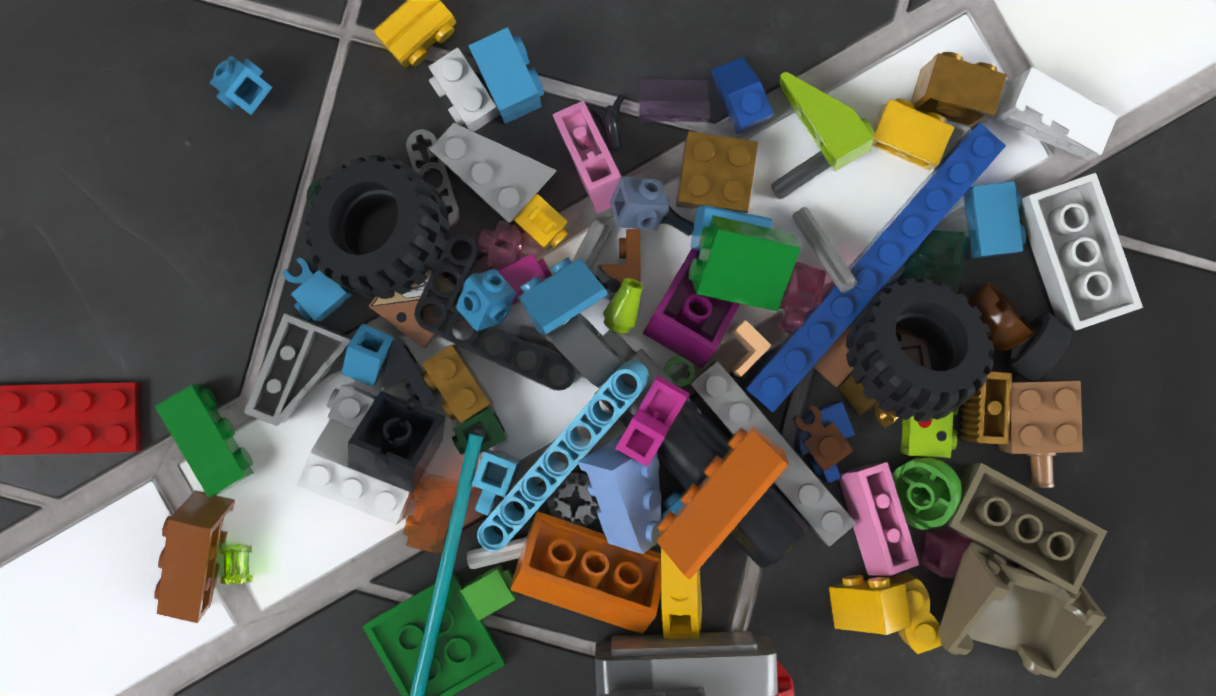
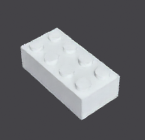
(1079, 253)

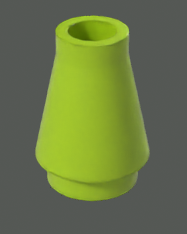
(623, 308)

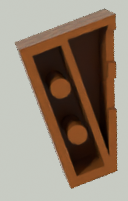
(191, 556)

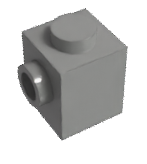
(349, 405)

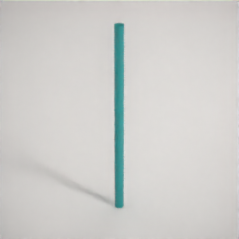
(446, 564)

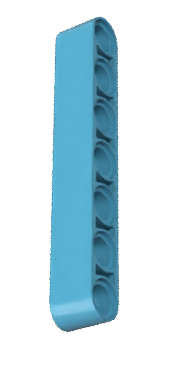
(573, 446)

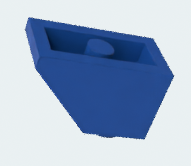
(742, 95)

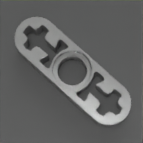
(417, 157)

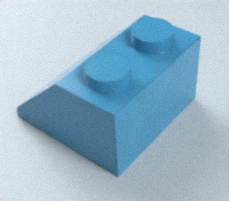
(560, 295)

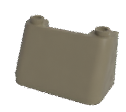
(1016, 611)

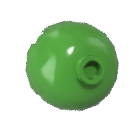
(927, 492)

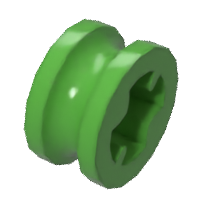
(677, 360)

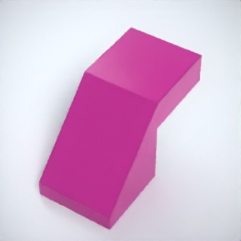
(652, 421)

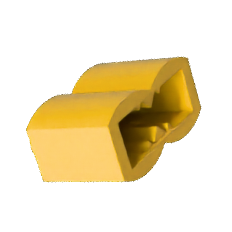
(924, 630)

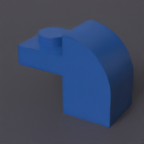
(830, 412)

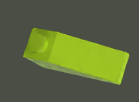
(830, 123)

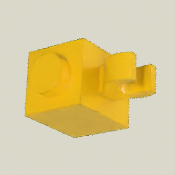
(542, 223)

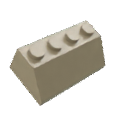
(1026, 527)

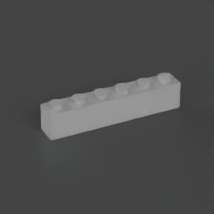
(797, 481)

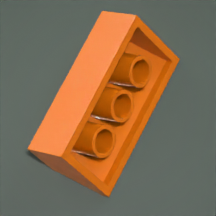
(721, 499)
(588, 575)

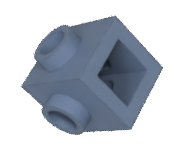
(639, 203)

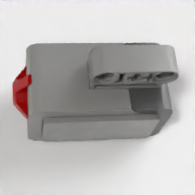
(704, 666)

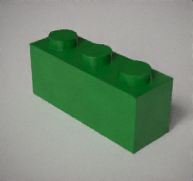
(205, 439)

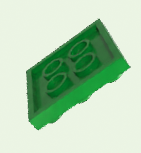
(462, 650)

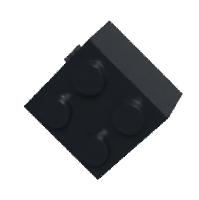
(396, 441)

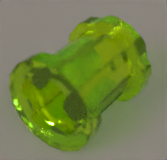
(242, 574)

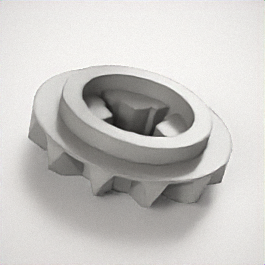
(560, 509)

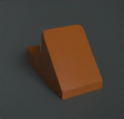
(630, 250)

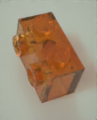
(432, 513)

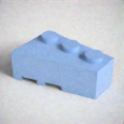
(626, 496)

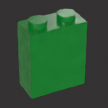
(744, 263)

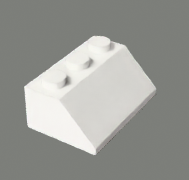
(329, 476)

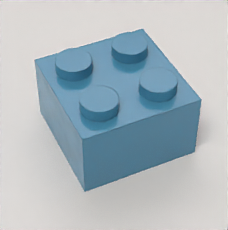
(504, 70)

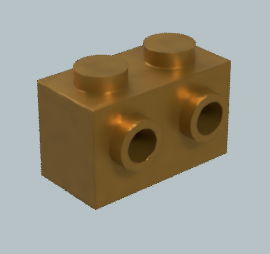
(457, 384)

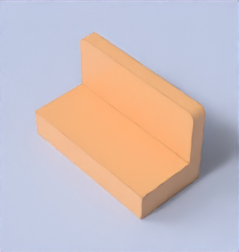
(750, 340)

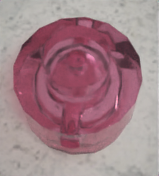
(490, 241)

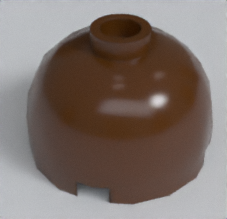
(1005, 323)

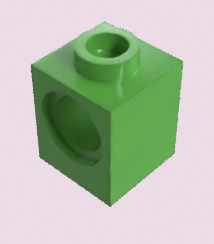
(489, 592)

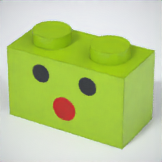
(929, 438)

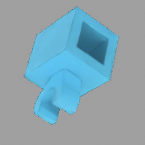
(495, 477)

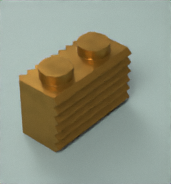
(988, 411)

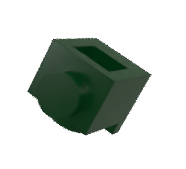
(486, 420)

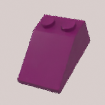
(688, 321)

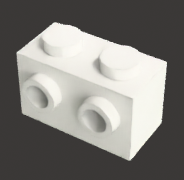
(464, 90)

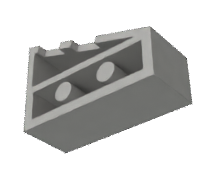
(491, 170)
(293, 367)

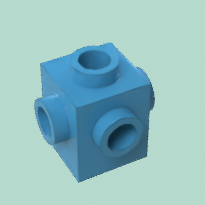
(240, 84)
(485, 299)

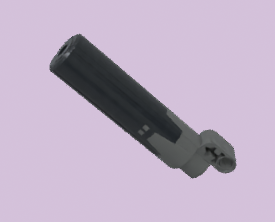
(691, 442)

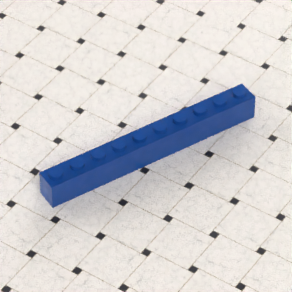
(875, 266)

